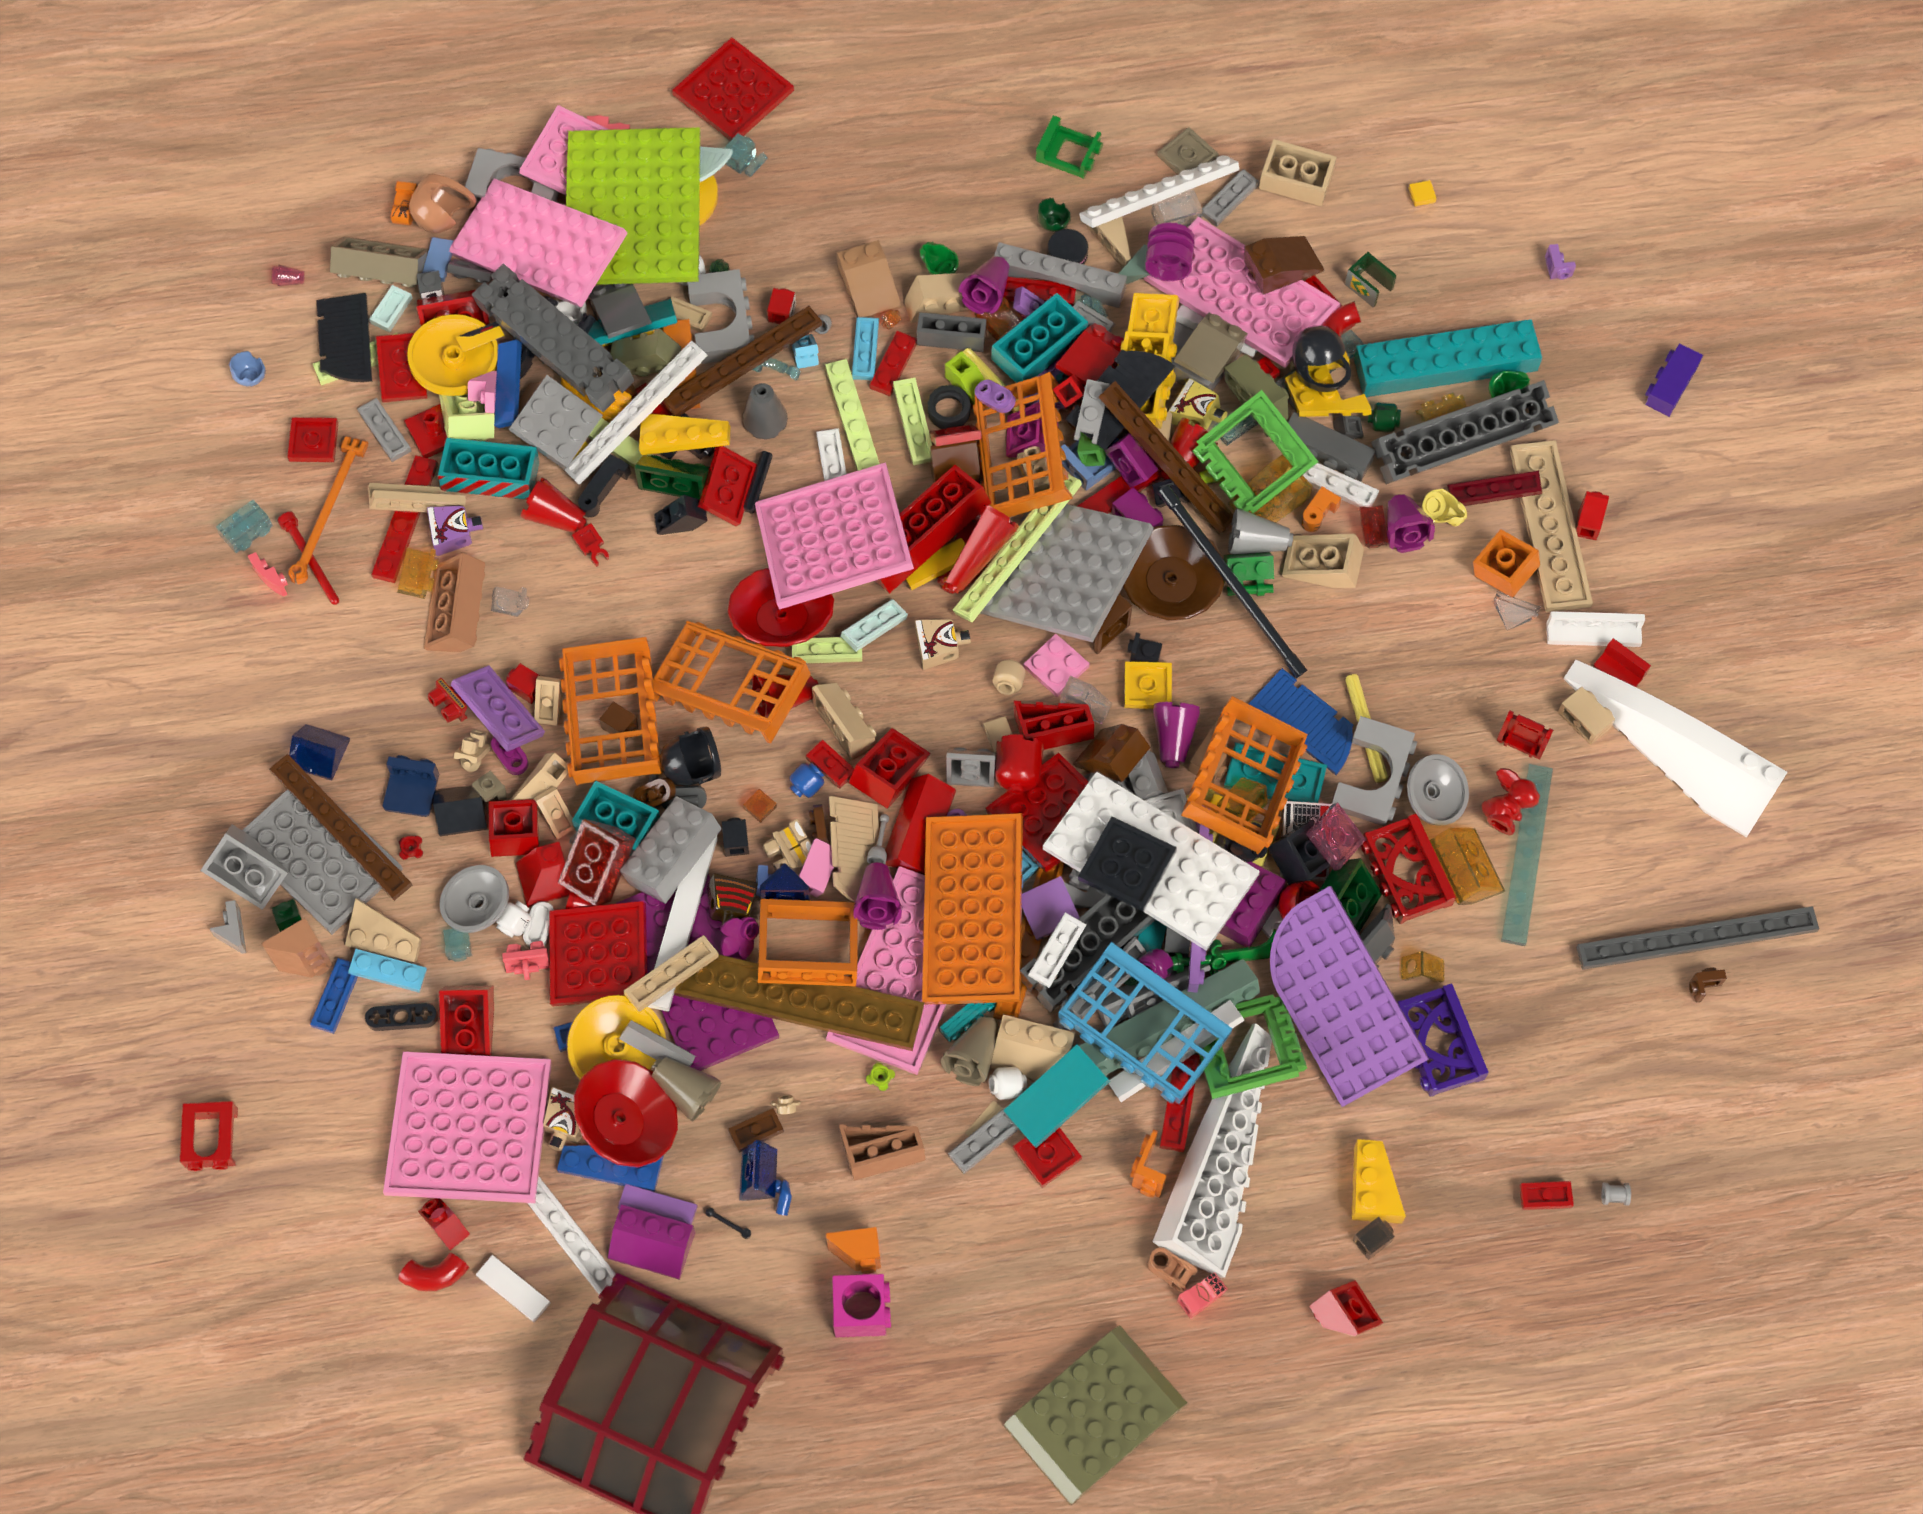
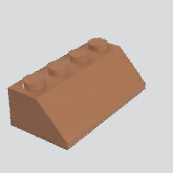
(455, 604)

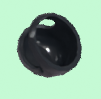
(1319, 347)
(688, 758)

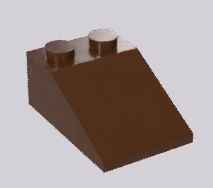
(1281, 262)
(1114, 752)

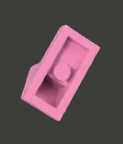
(484, 390)

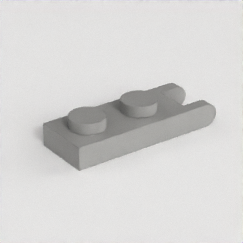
(1091, 410)

